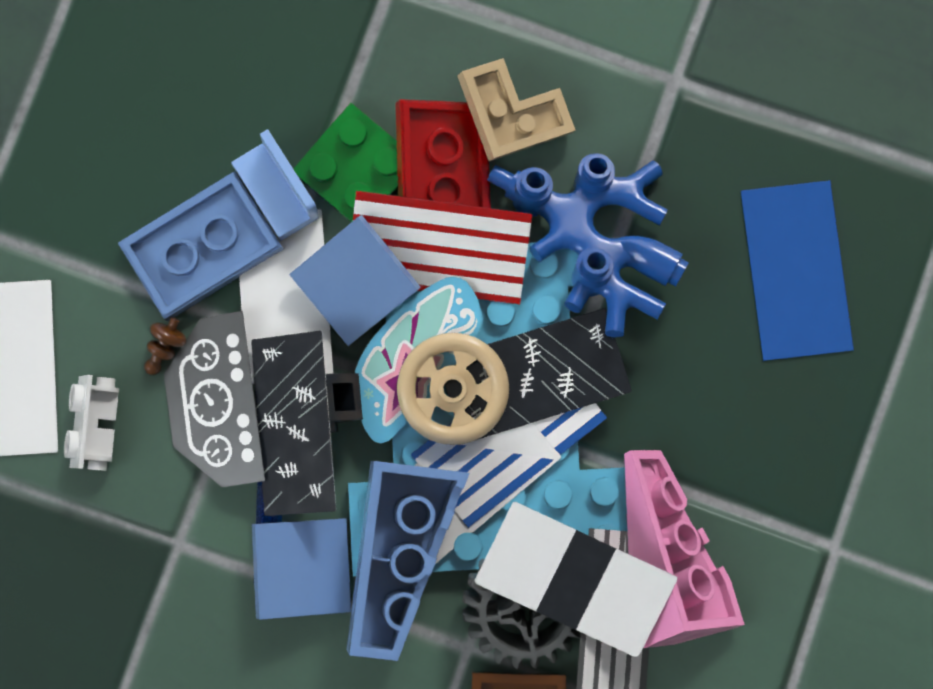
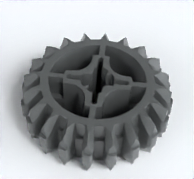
(531, 644)

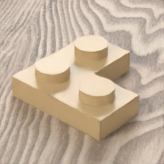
(506, 122)

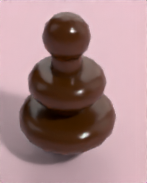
(161, 348)

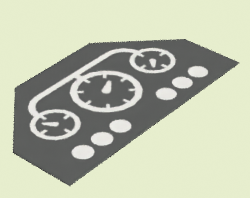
(215, 402)

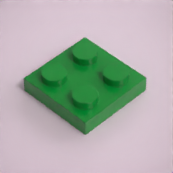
(348, 159)

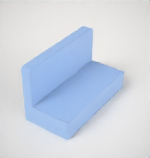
(276, 188)

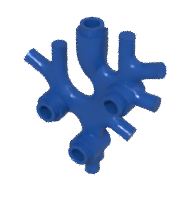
(572, 228)

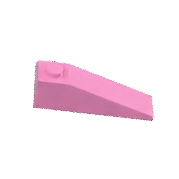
(666, 538)

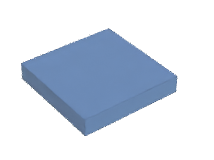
(354, 280)
(301, 568)

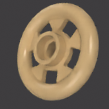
(420, 410)

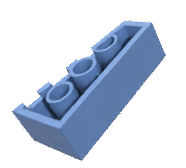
(398, 548)

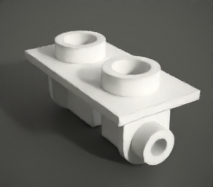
(86, 439)

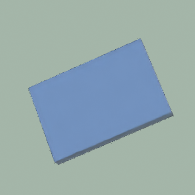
(200, 246)

